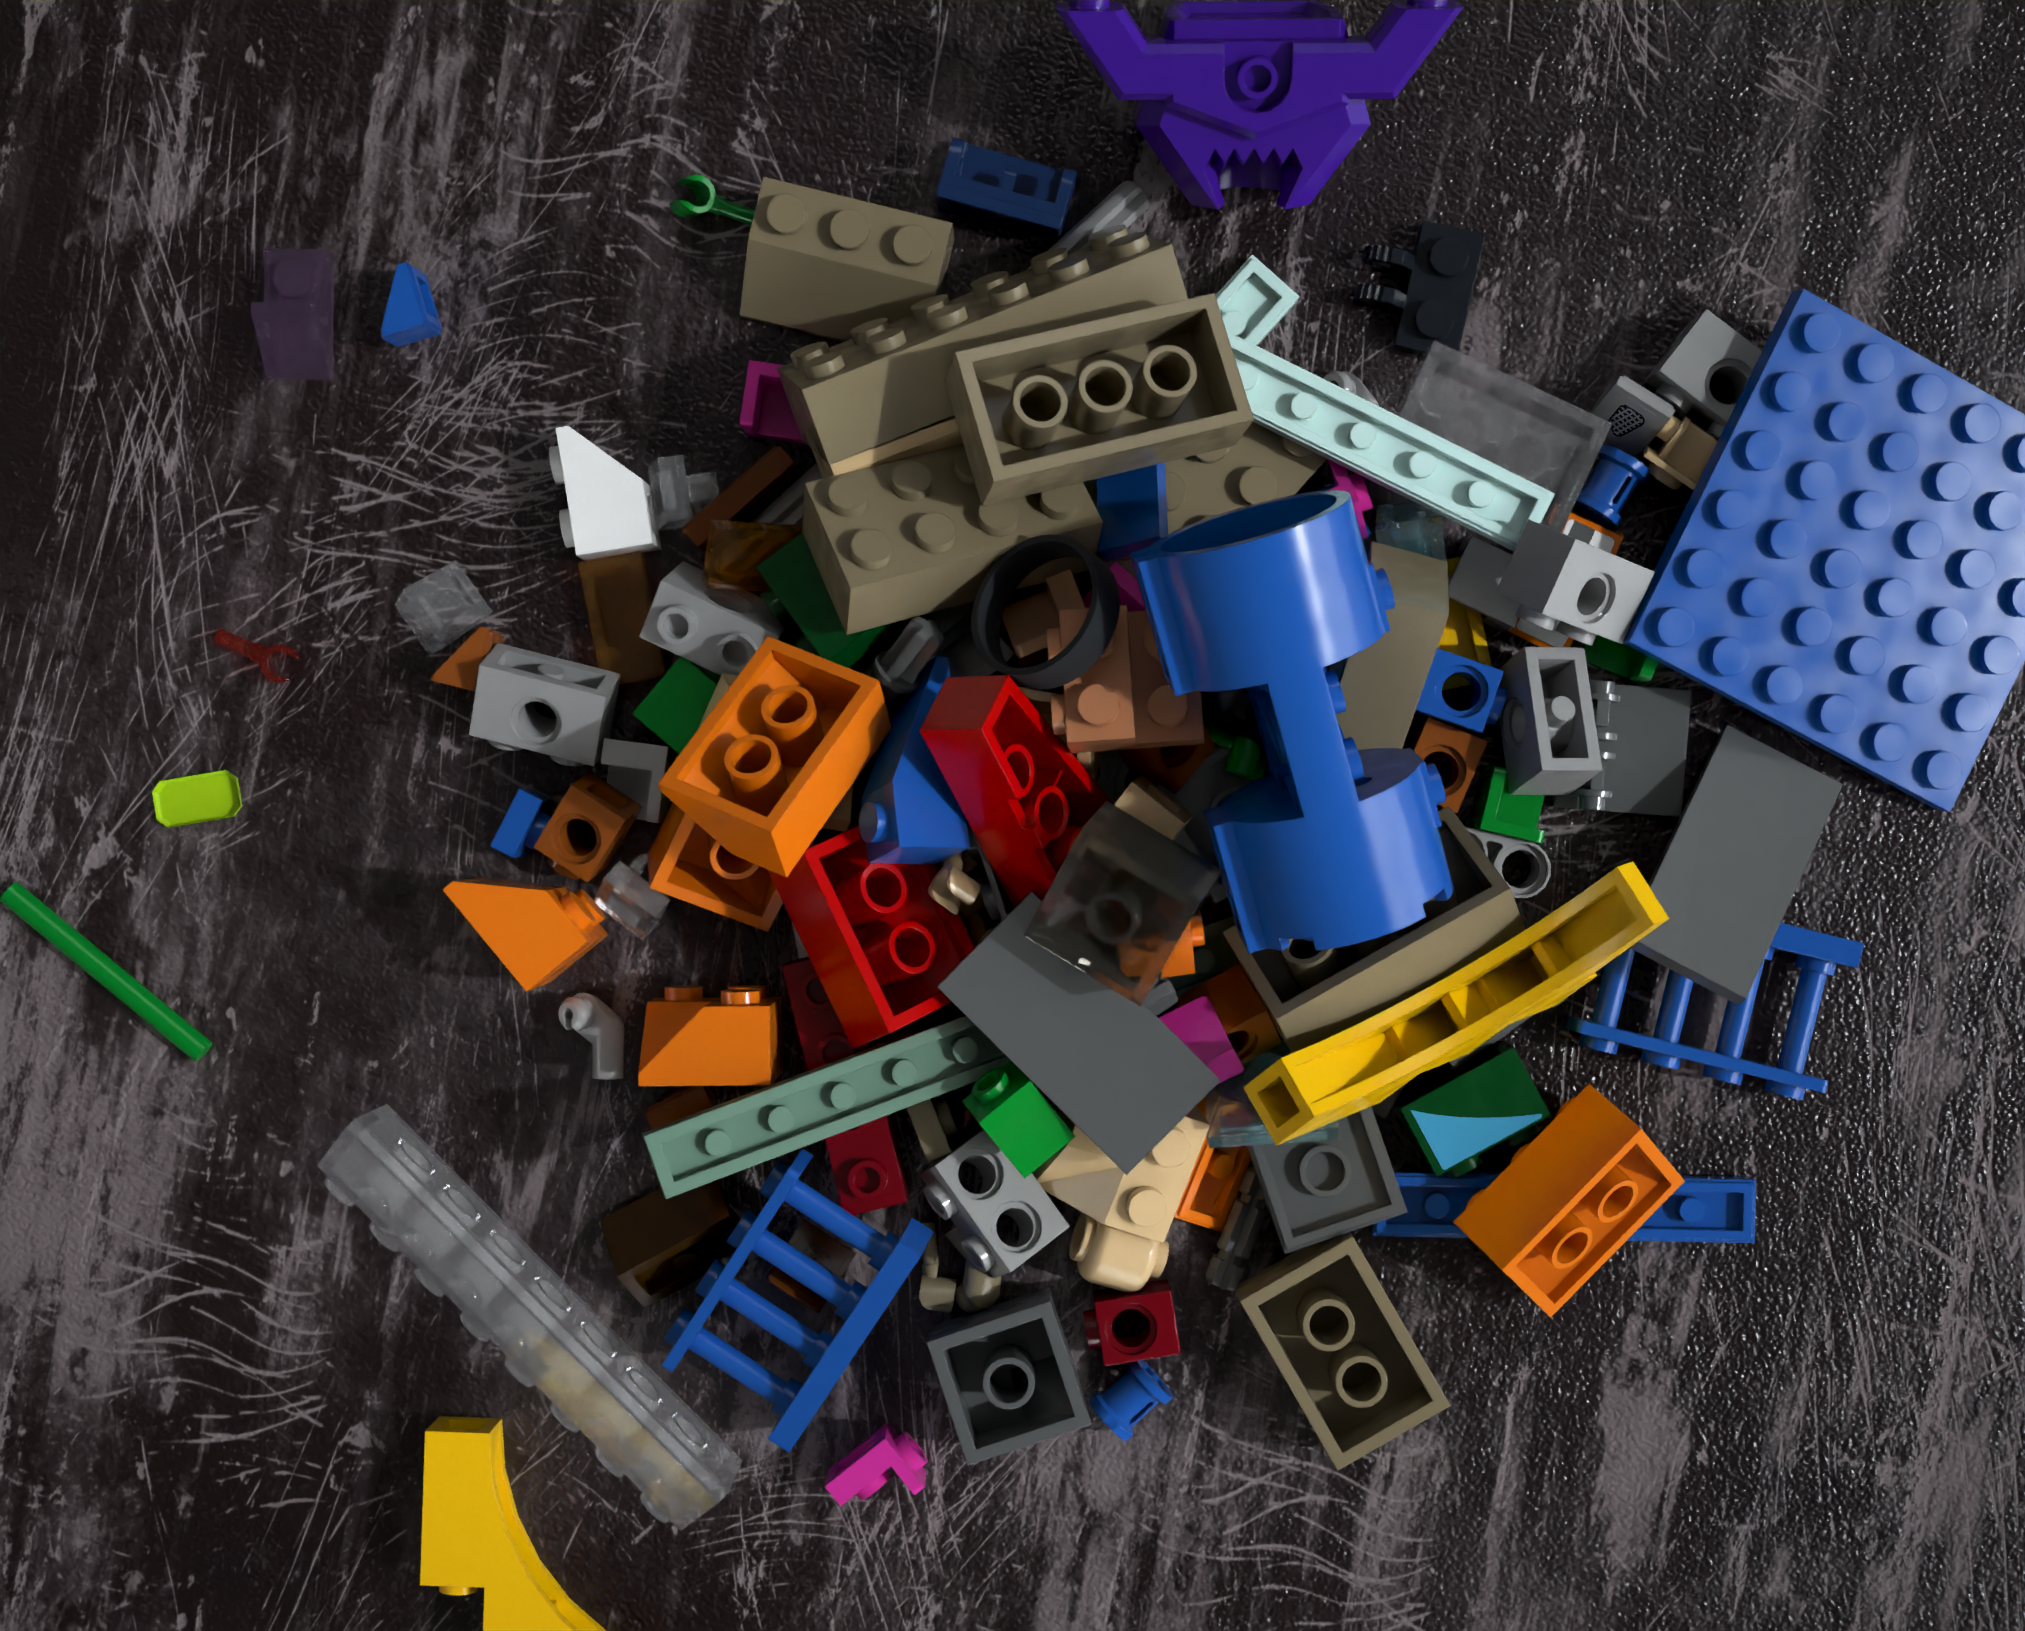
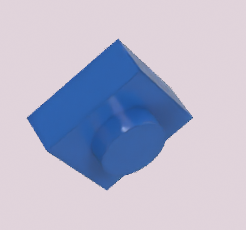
(522, 823)

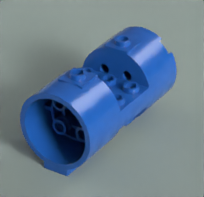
(1335, 834)

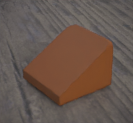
(463, 666)

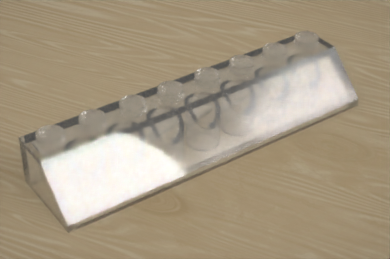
(530, 1317)

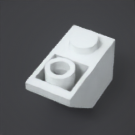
(607, 503)

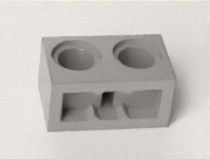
(1001, 1193)

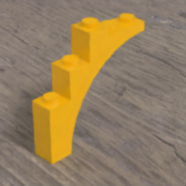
(1459, 1011)
(476, 1534)

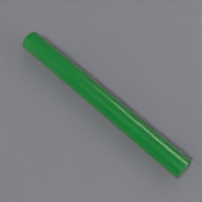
(106, 971)

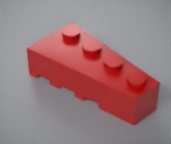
(1010, 779)

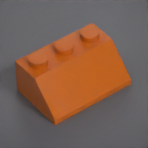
(778, 754)
(1569, 1199)

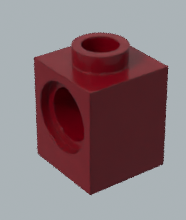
(1157, 1338)

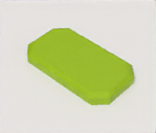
(197, 798)

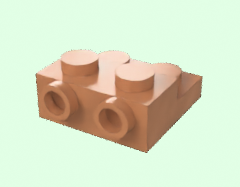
(1124, 694)

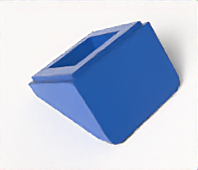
(410, 308)

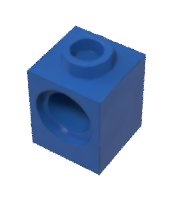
(1486, 700)

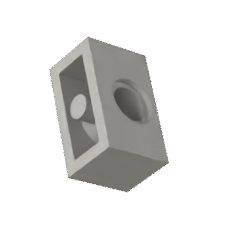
(1685, 370)
(1573, 583)
(709, 625)
(577, 693)
(1548, 722)

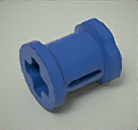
(1610, 486)
(1130, 1398)

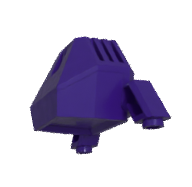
(1255, 85)

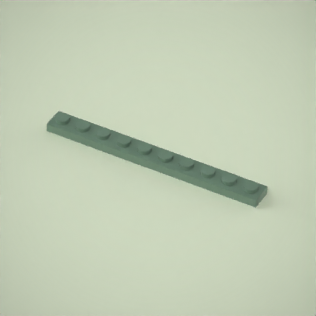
(853, 1091)

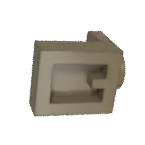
(934, 1126)

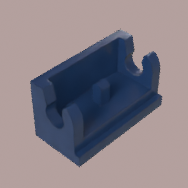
(1005, 191)

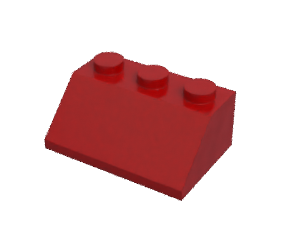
(872, 935)

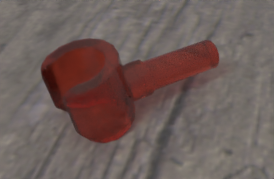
(256, 652)

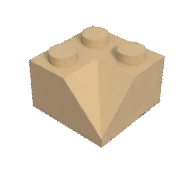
(1134, 1202)

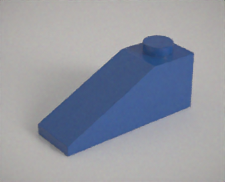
(907, 802)

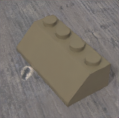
(1333, 989)

